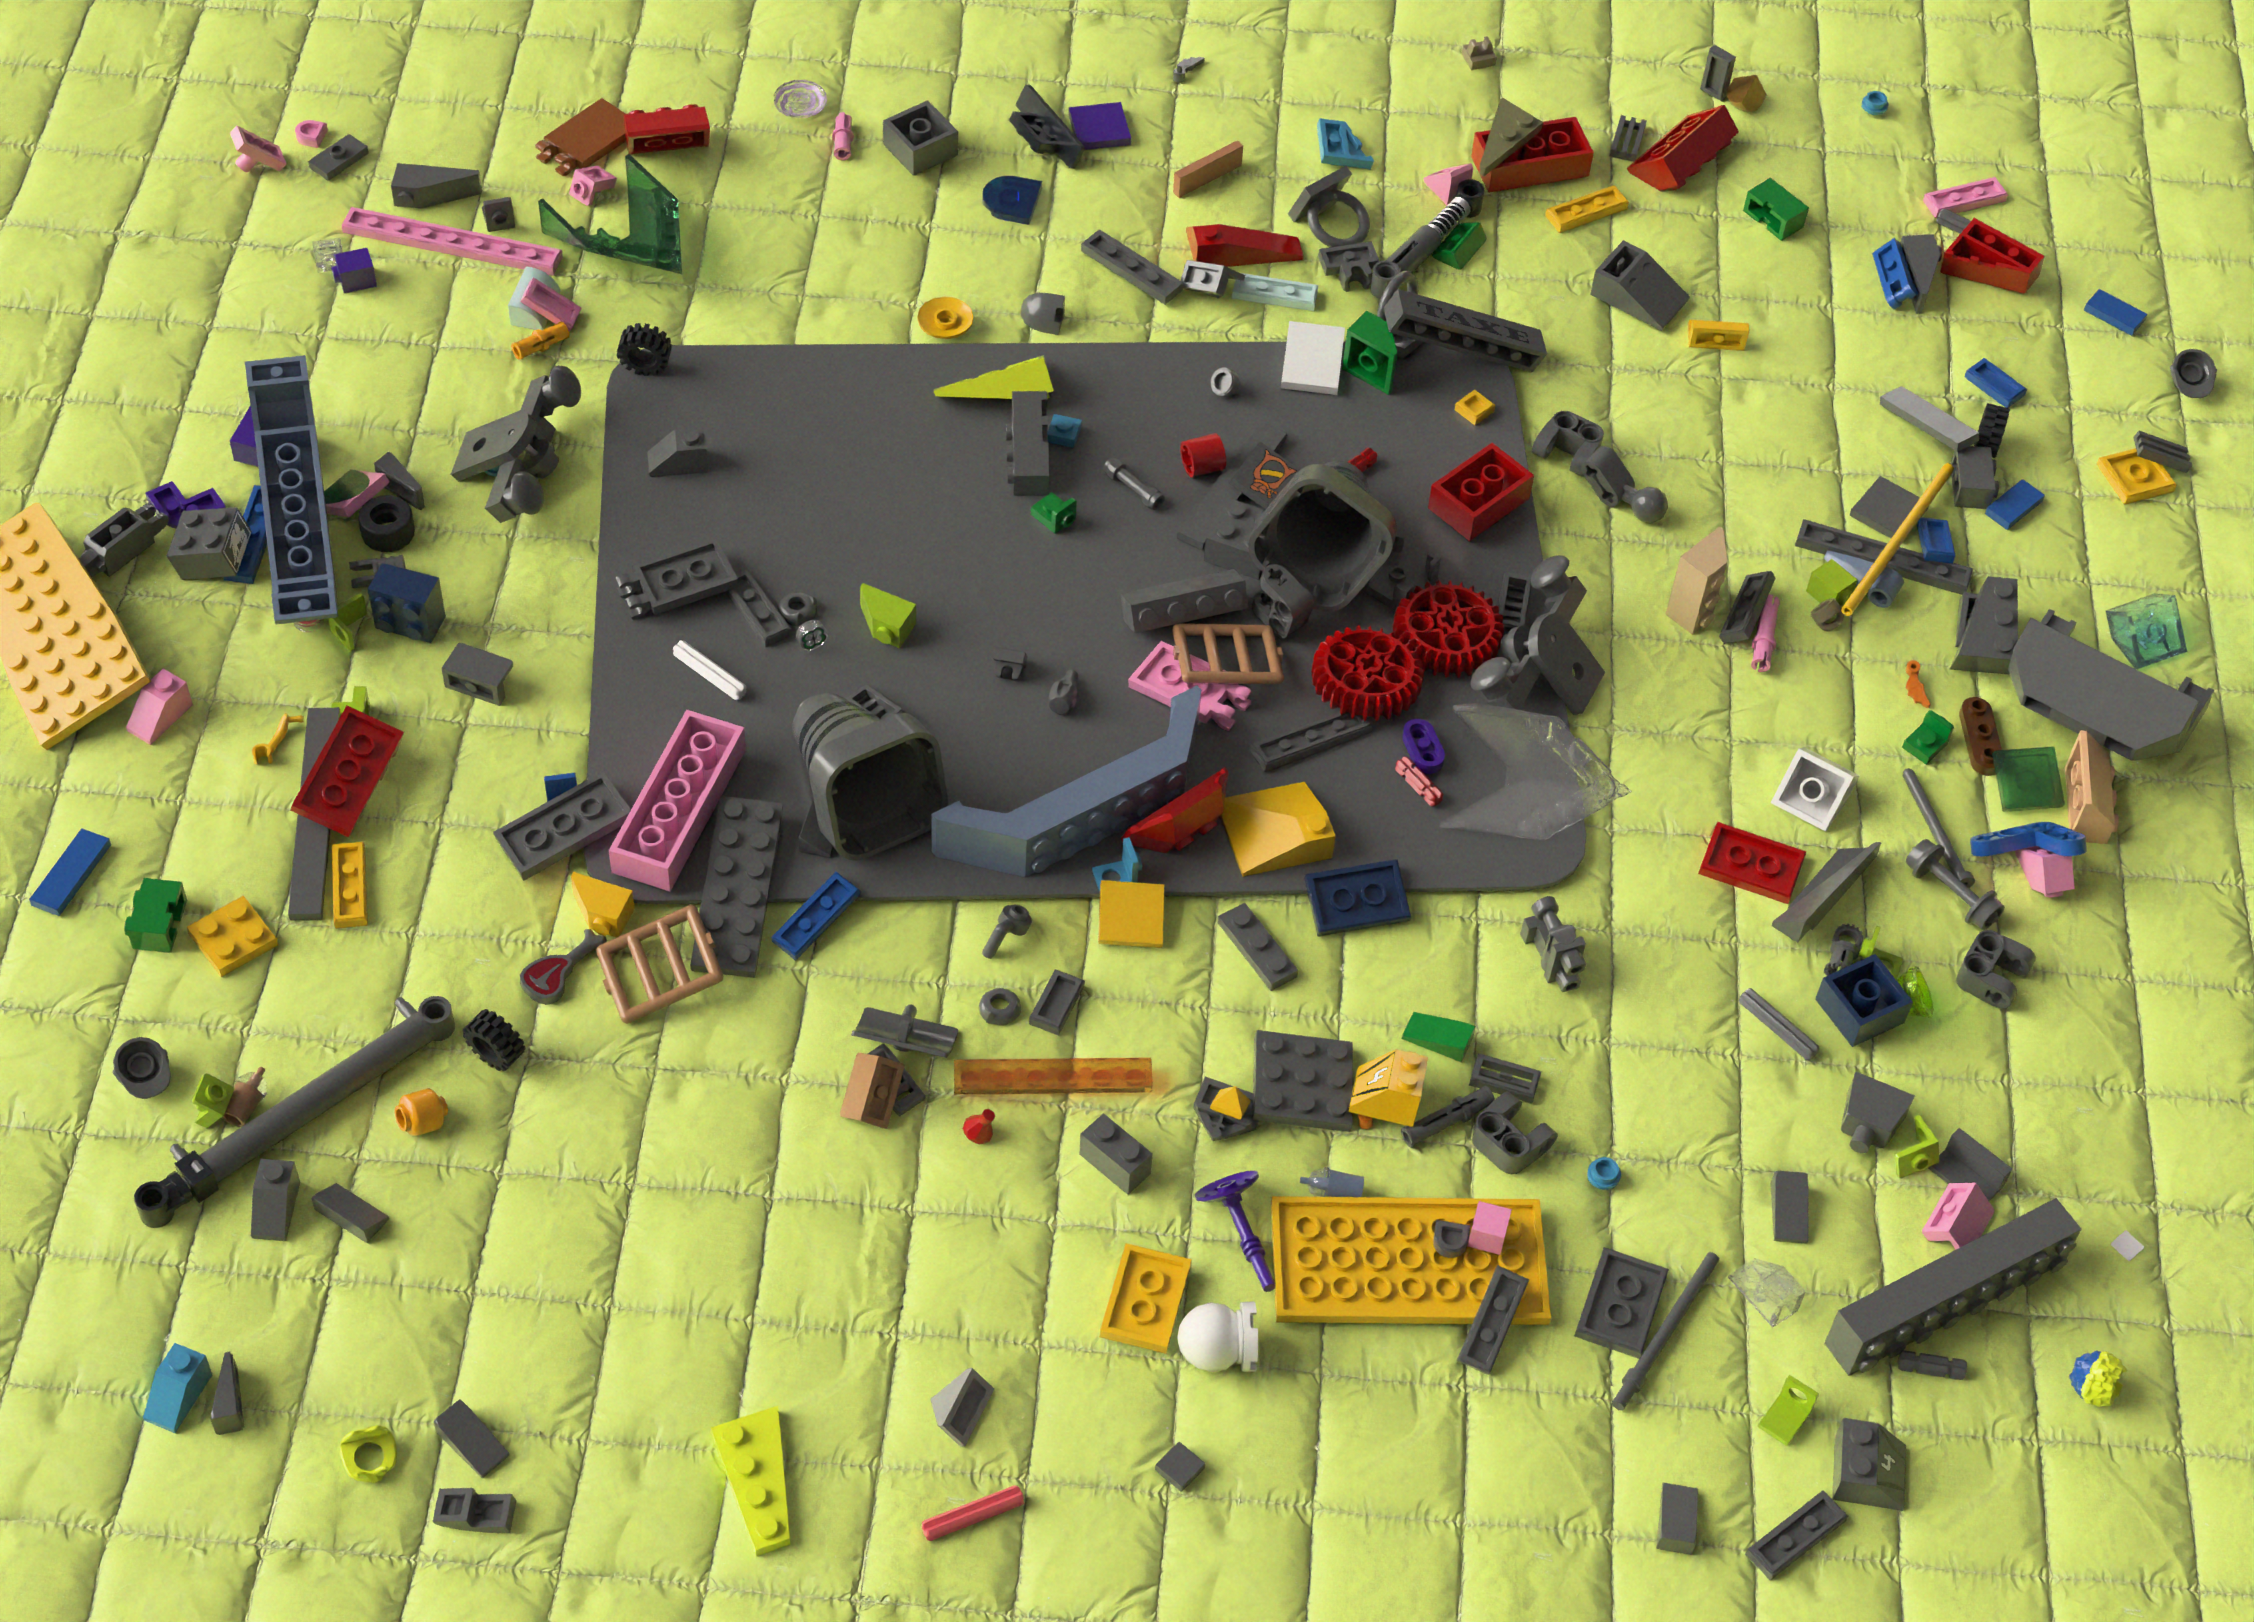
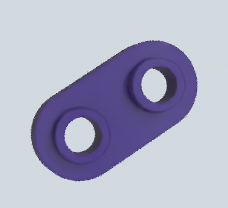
(1425, 748)

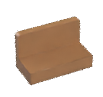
(872, 1090)

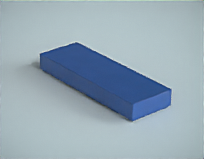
(70, 872)
(815, 916)

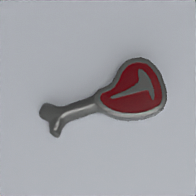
(546, 977)

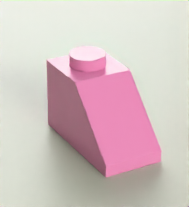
(159, 706)
(2046, 870)

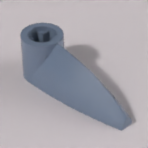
(1885, 587)

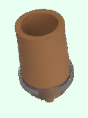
(246, 1096)

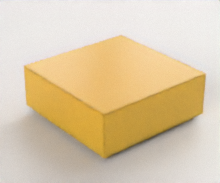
(1474, 407)

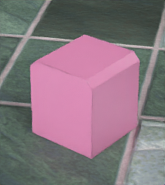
(1489, 1227)

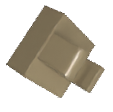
(1479, 54)

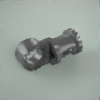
(1844, 950)

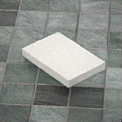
(1313, 358)

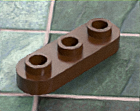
(1975, 718)

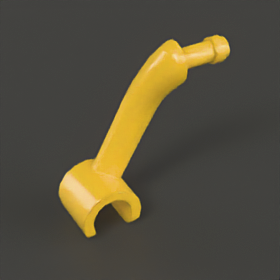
(266, 750)

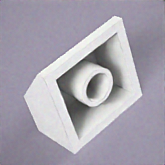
(1814, 788)

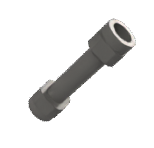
(1117, 470)

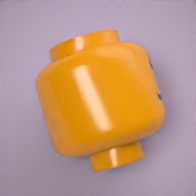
(421, 1112)

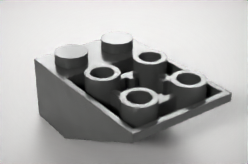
(1638, 286)

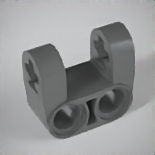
(1569, 434)
(1288, 598)
(1977, 969)
(1508, 1138)

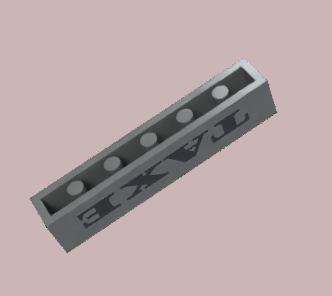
(1464, 330)

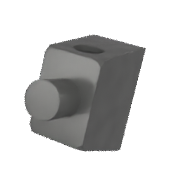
(1873, 1112)

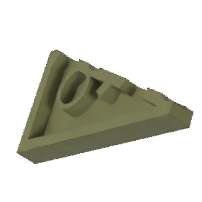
(1509, 132)

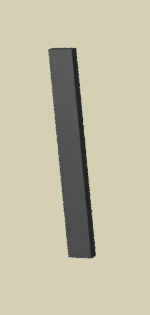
(311, 838)

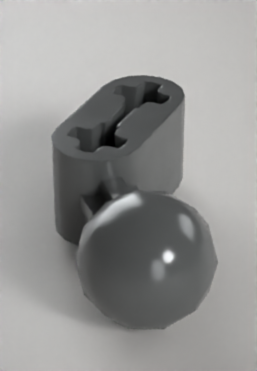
(1614, 483)

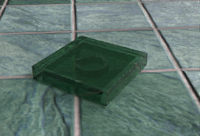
(2028, 779)

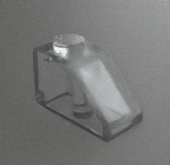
(1769, 1289)

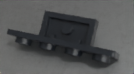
(1044, 128)

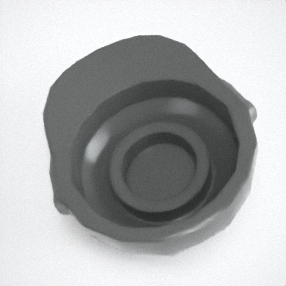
(2193, 373)
(142, 1067)

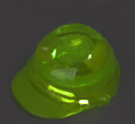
(1918, 990)

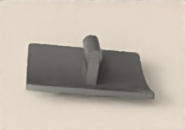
(906, 1031)

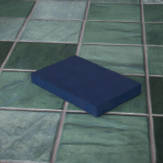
(1357, 897)

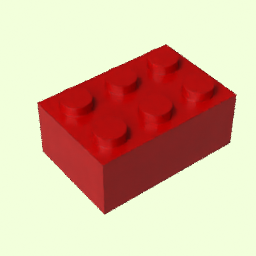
(1480, 491)

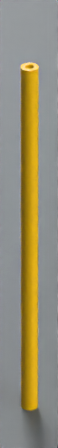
(1897, 539)

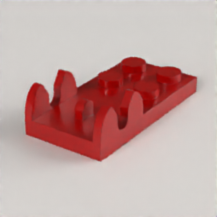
(347, 771)

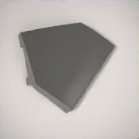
(1217, 1124)

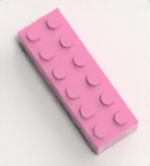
(677, 800)

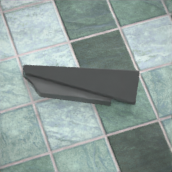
(1825, 890)

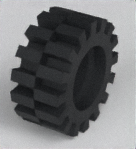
(647, 338)
(1992, 427)
(494, 1040)

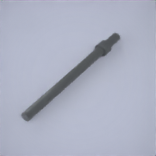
(1636, 1377)

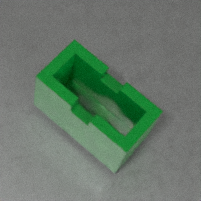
(1776, 208)
(154, 913)

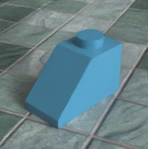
(176, 1387)

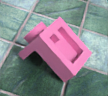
(588, 181)

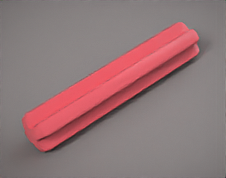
(972, 1513)

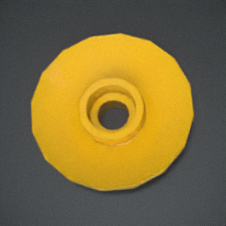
(945, 317)

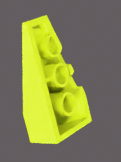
(1022, 376)

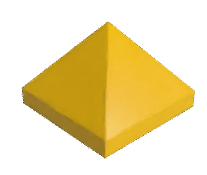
(1231, 1102)

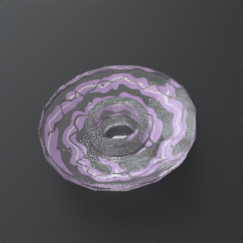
(800, 98)

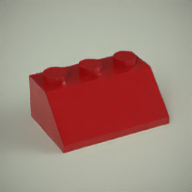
(666, 129)

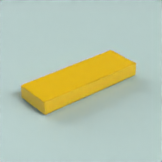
(1587, 209)
(349, 885)

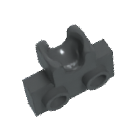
(1351, 263)

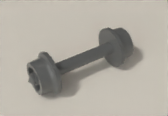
(1926, 858)

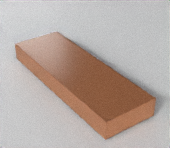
(1207, 169)

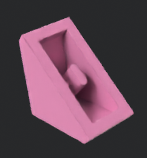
(1446, 181)

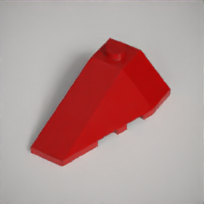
(1241, 246)

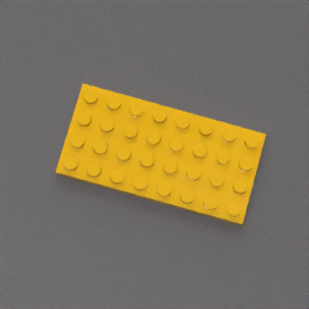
(1380, 1263)

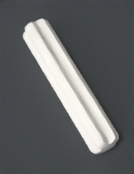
(709, 670)

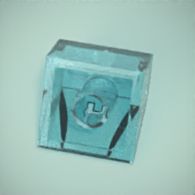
(2147, 629)

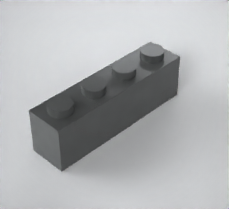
(1184, 600)

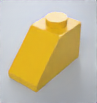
(603, 904)

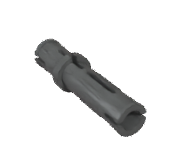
(1459, 1110)

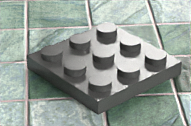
(1302, 1080)

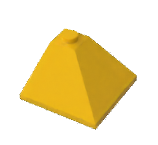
(1277, 828)

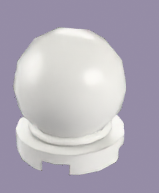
(1217, 1337)

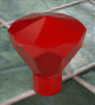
(979, 1127)

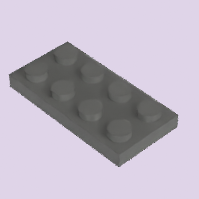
(563, 825)

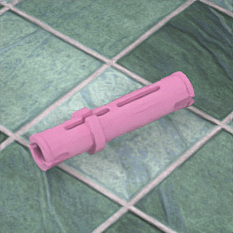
(1764, 641)

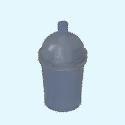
(1333, 1183)

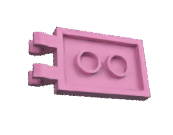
(1161, 680)

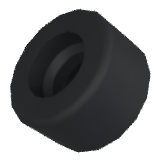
(386, 510)

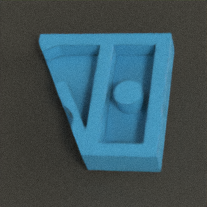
(1340, 146)

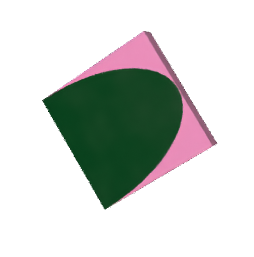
(353, 491)

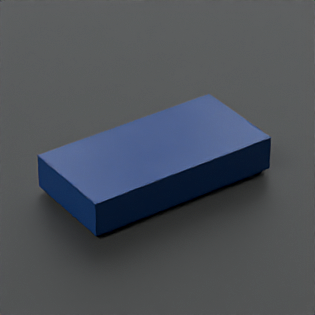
(2115, 312)
(1995, 383)
(2014, 504)
(1936, 540)

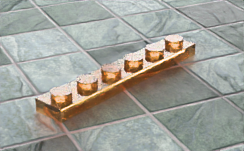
(1052, 1076)

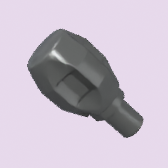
(1064, 693)

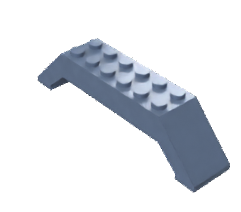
(292, 490)
(1077, 812)

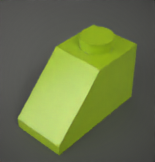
(887, 615)

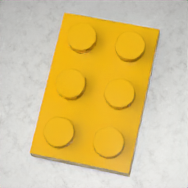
(1145, 1298)

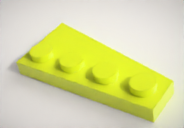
(755, 1469)

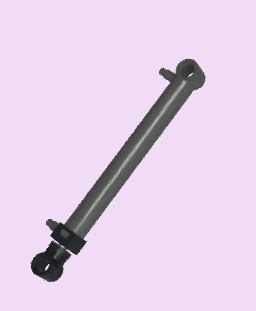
(199, 1174)

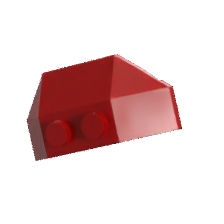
(1182, 817)

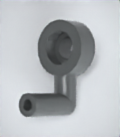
(1013, 920)

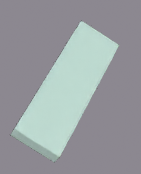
(1276, 292)

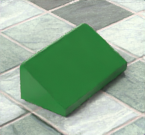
(1460, 245)

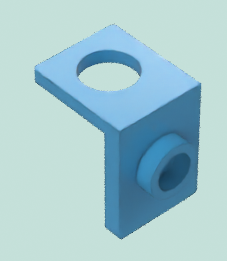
(1127, 868)

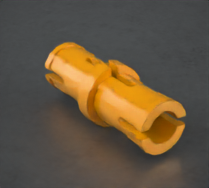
(540, 340)

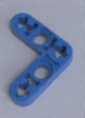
(2041, 834)

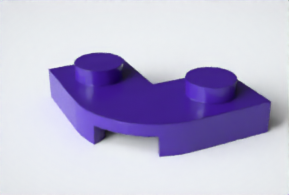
(172, 503)

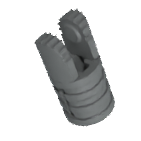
(374, 564)

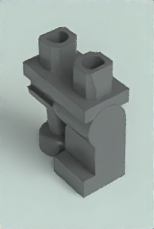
(1556, 944)

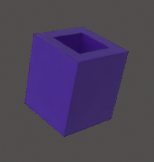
(354, 270)

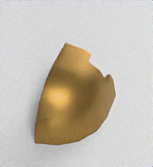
(1746, 93)

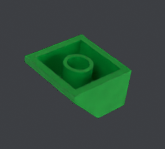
(1371, 352)

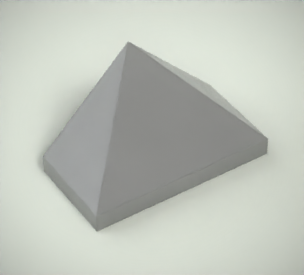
(961, 1405)

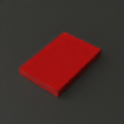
(1752, 862)

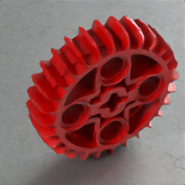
(1448, 628)
(1367, 673)

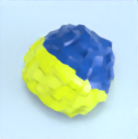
(2097, 1377)

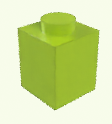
(1831, 582)

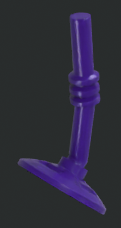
(1229, 1192)

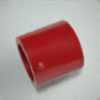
(1203, 455)

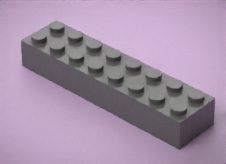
(1952, 1287)

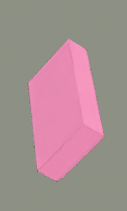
(550, 304)

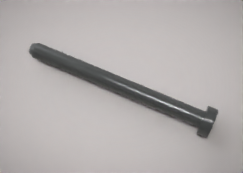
(1936, 828)

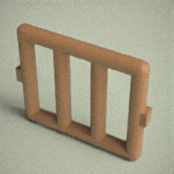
(1216, 673)
(633, 940)

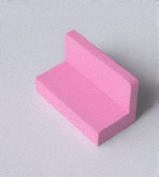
(1959, 1215)

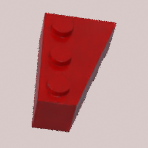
(1992, 259)

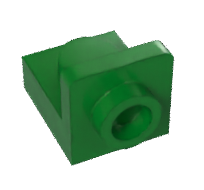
(1054, 512)
(1929, 737)

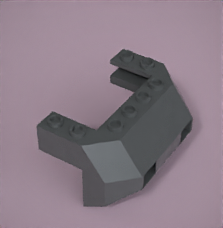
(2101, 694)

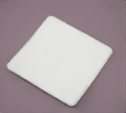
(2127, 1245)

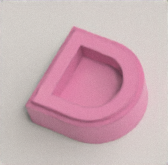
(311, 133)

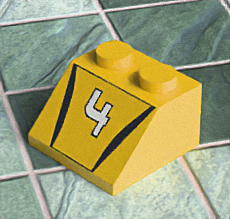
(1390, 1087)

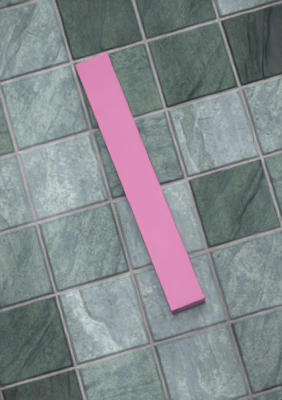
(451, 240)

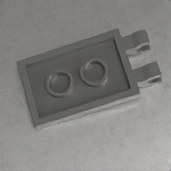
(677, 578)

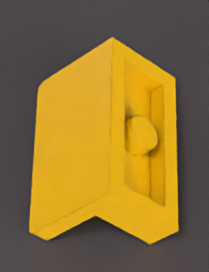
(1718, 334)

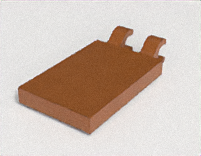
(584, 137)

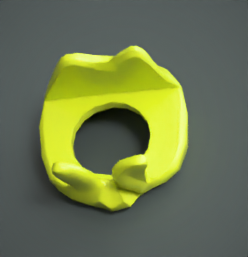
(374, 1434)

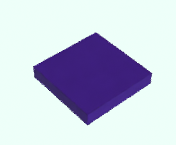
(1100, 125)

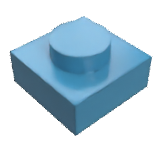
(1064, 430)

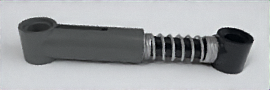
(1428, 237)

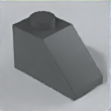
(679, 453)
(274, 1199)

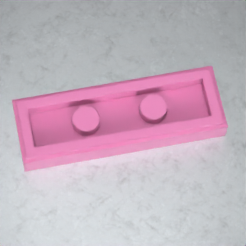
(1966, 196)

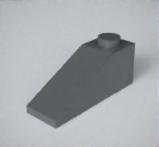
(432, 185)
(1921, 258)

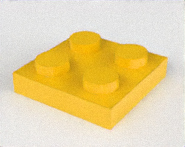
(232, 936)

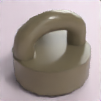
(1825, 611)

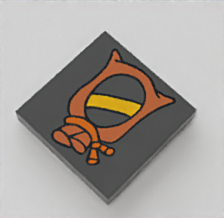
(1263, 475)

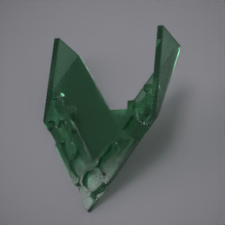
(652, 225)

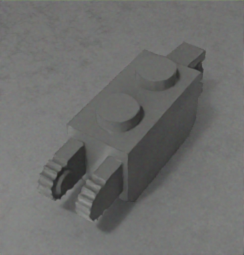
(121, 539)

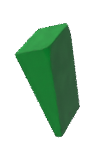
(1439, 1035)

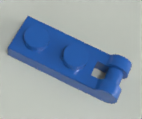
(1894, 273)

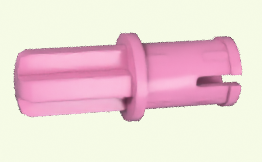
(843, 136)

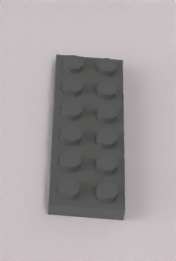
(739, 883)

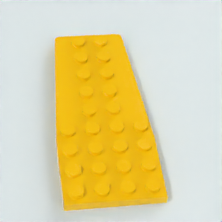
(59, 631)

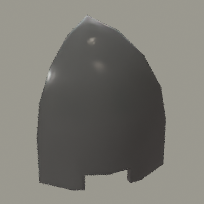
(1044, 312)

